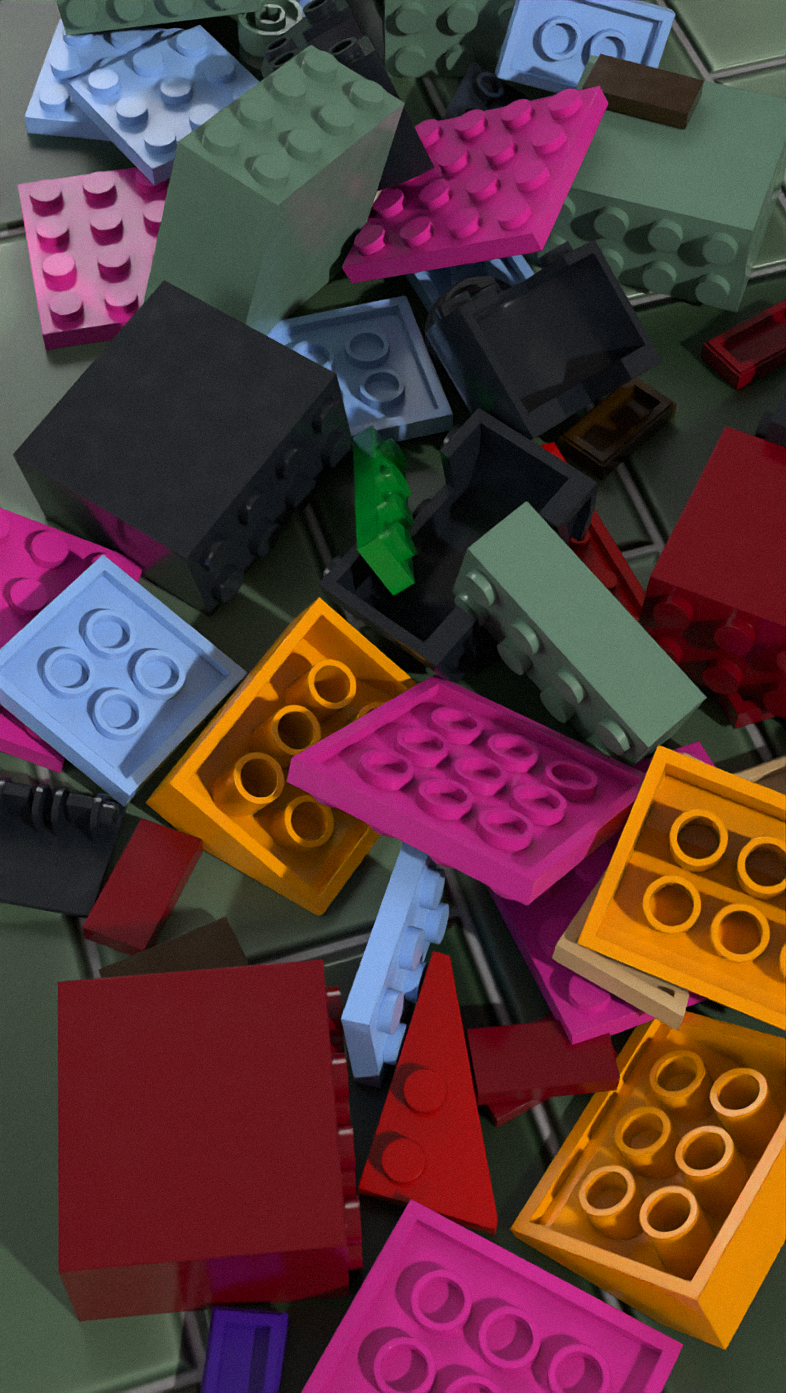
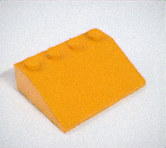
(236, 772)
(700, 887)
(674, 1177)

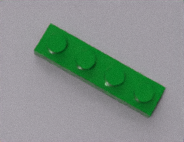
(383, 509)

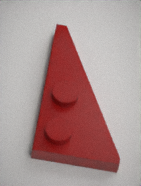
(430, 1124)

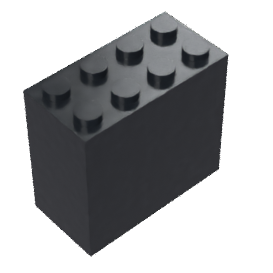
(187, 446)

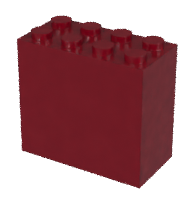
(723, 575)
(204, 1141)

